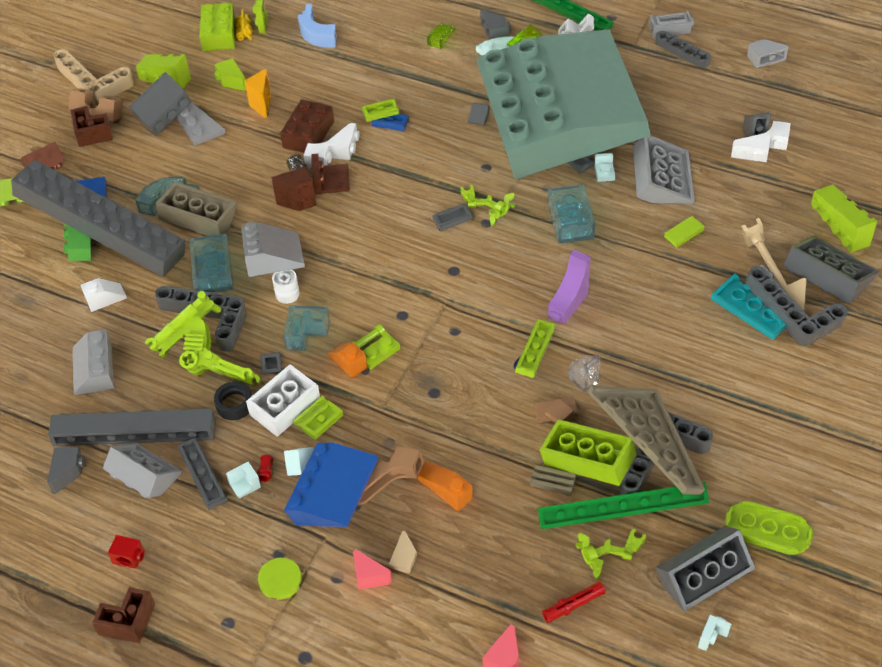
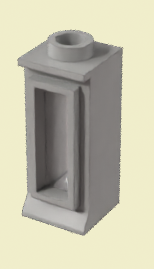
(673, 23)

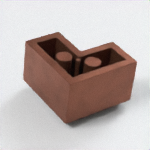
(90, 129)
(128, 620)

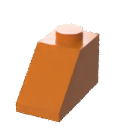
(349, 358)

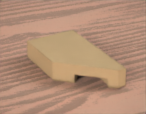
(403, 555)

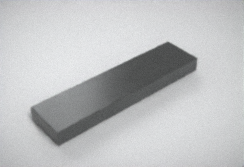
(202, 473)

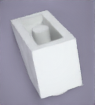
(102, 293)

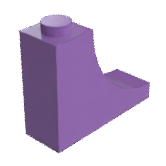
(572, 289)

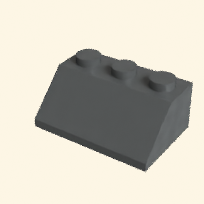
(160, 104)

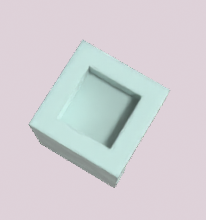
(297, 459)
(243, 480)

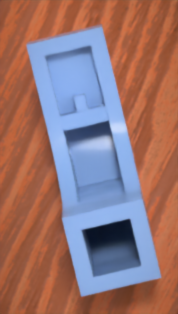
(316, 34)

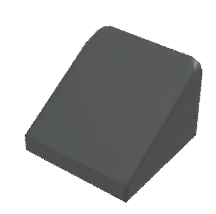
(478, 114)
(271, 363)

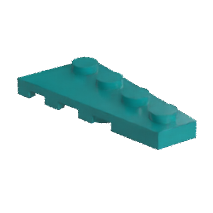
(742, 303)

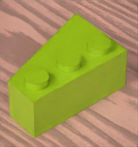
(154, 65)

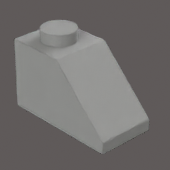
(766, 52)

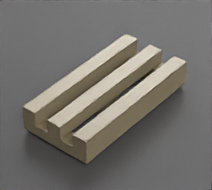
(553, 476)

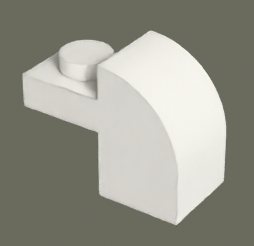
(585, 25)

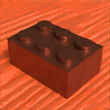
(307, 125)

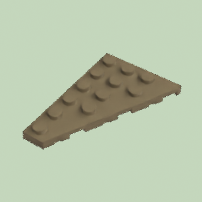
(649, 425)

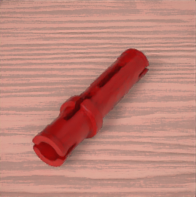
(567, 605)

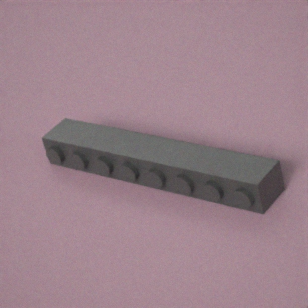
(132, 427)

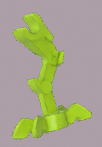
(499, 208)
(591, 554)

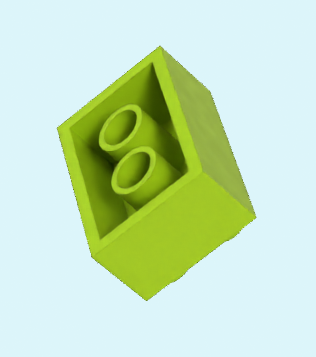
(217, 26)

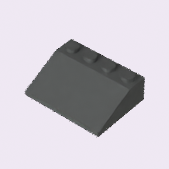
(830, 268)

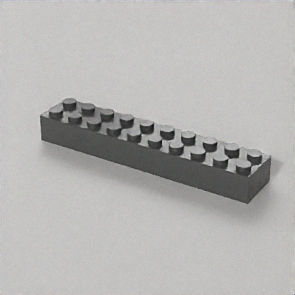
(98, 217)

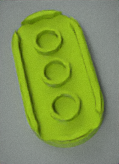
(770, 527)

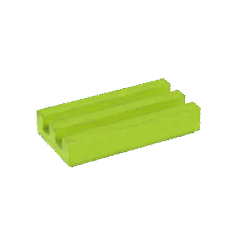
(380, 110)

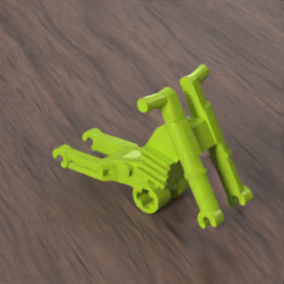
(197, 342)

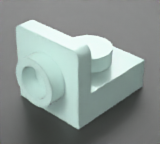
(604, 167)
(713, 627)

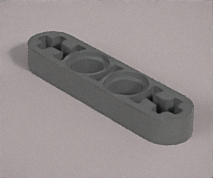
(699, 57)

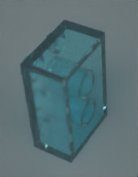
(571, 214)
(211, 263)

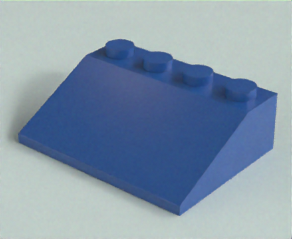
(330, 486)

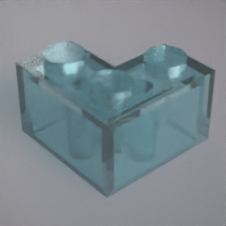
(305, 322)

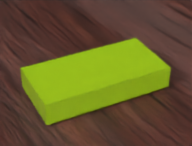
(684, 231)

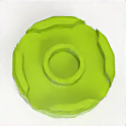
(279, 578)

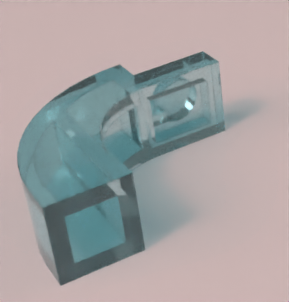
(153, 192)

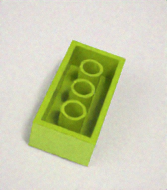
(588, 452)

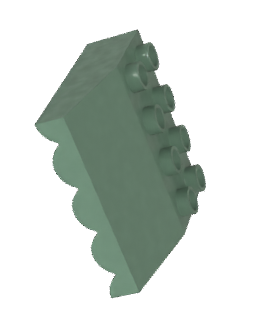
(561, 99)

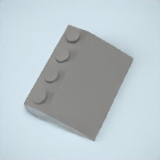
(662, 172)
(270, 249)

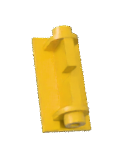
(243, 26)

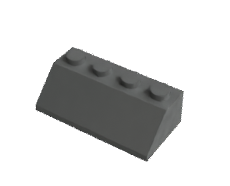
(705, 567)

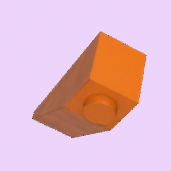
(446, 485)

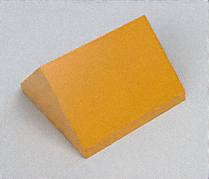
(259, 92)

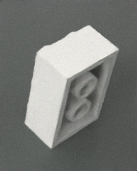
(282, 400)

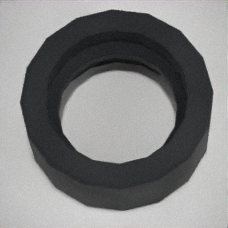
(226, 390)

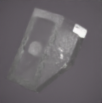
(585, 371)

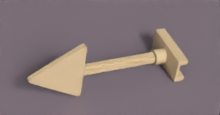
(755, 236)

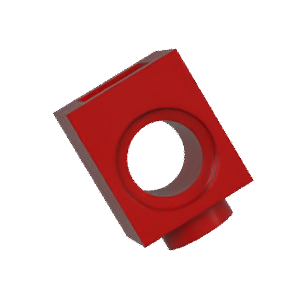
(126, 551)

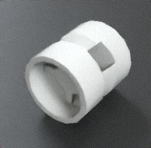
(286, 286)

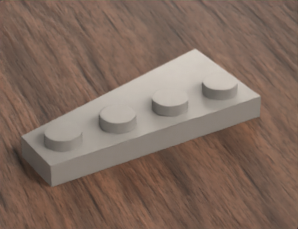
(199, 125)

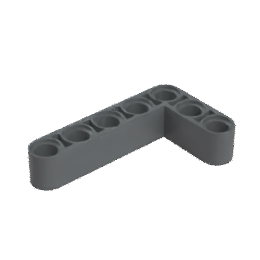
(231, 315)
(798, 324)
(691, 439)

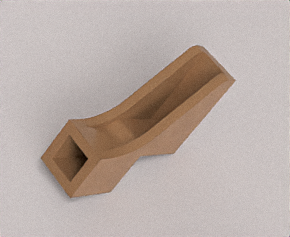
(402, 464)

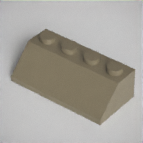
(196, 210)

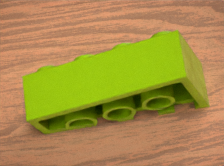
(844, 218)

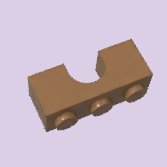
(107, 105)

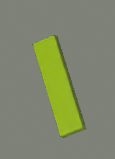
(535, 348)

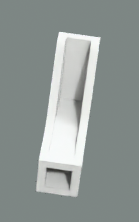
(339, 146)
(757, 146)

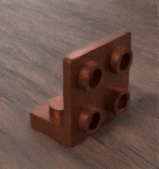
(330, 177)

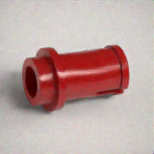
(264, 472)

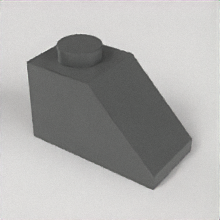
(494, 24)
(756, 124)
(65, 467)

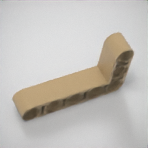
(80, 77)

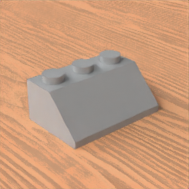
(93, 363)
(140, 469)

